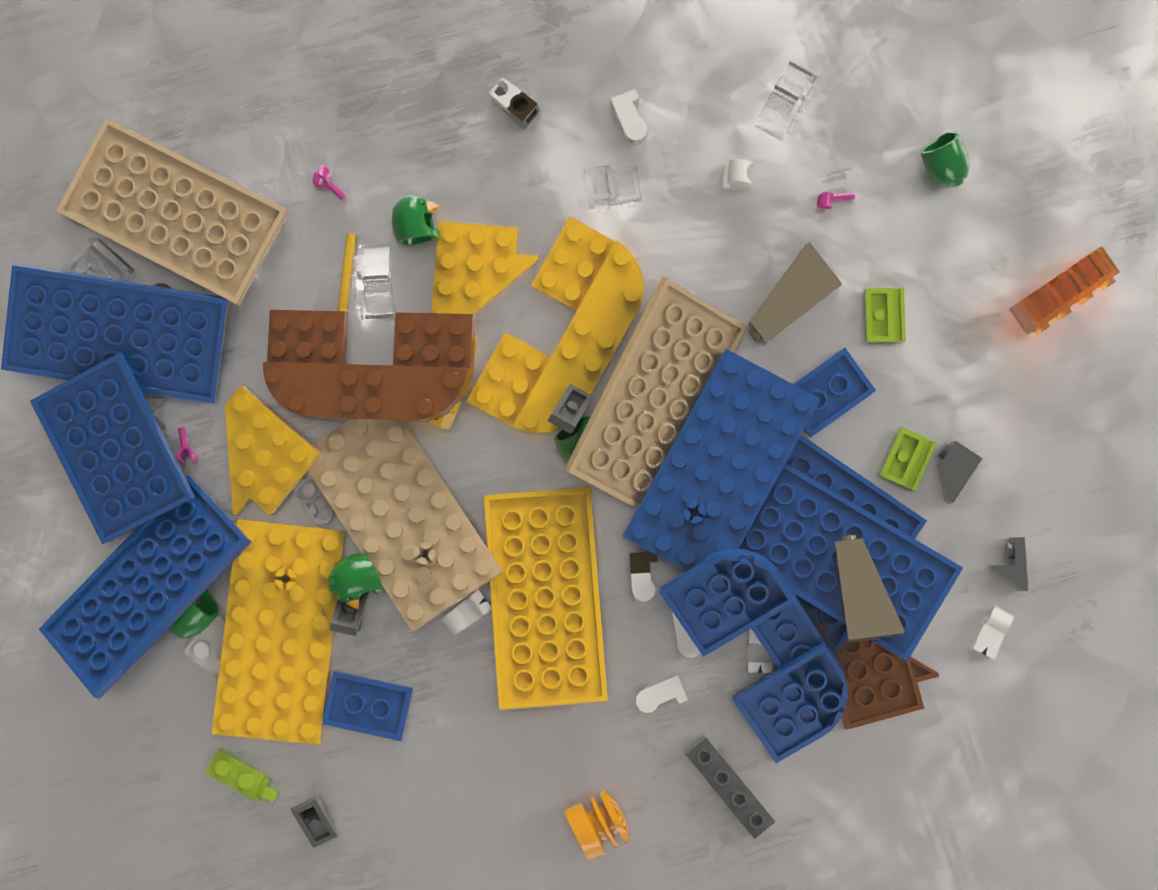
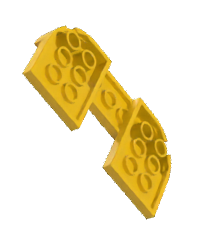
(605, 290)

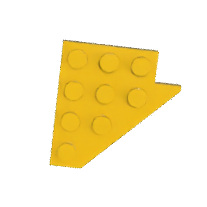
(475, 266)
(263, 453)

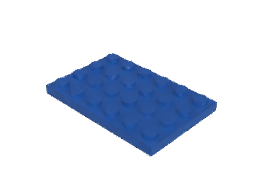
(112, 448)

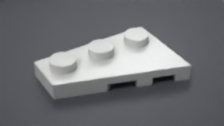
(207, 646)

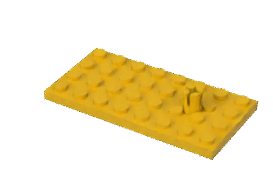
(545, 599)
(278, 634)

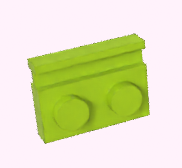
(884, 315)
(907, 459)

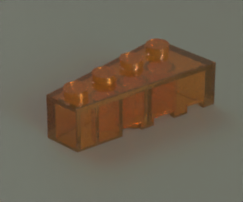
(1064, 291)

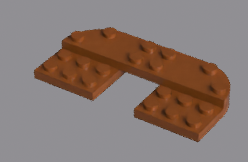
(427, 377)

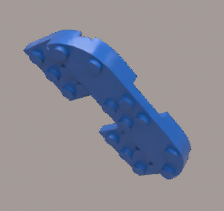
(745, 592)

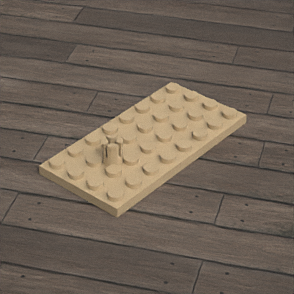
(172, 211)
(652, 392)
(402, 517)

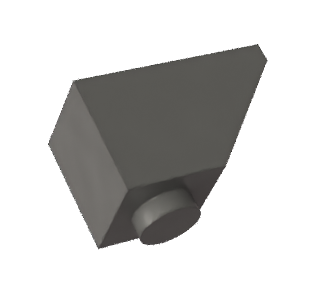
(955, 469)

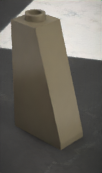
(797, 292)
(865, 599)

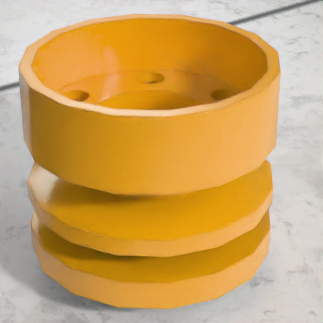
(597, 825)

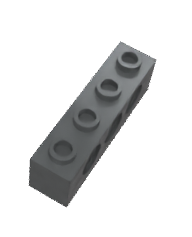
(729, 787)

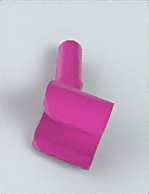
(321, 180)
(825, 199)
(185, 450)

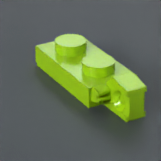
(241, 777)

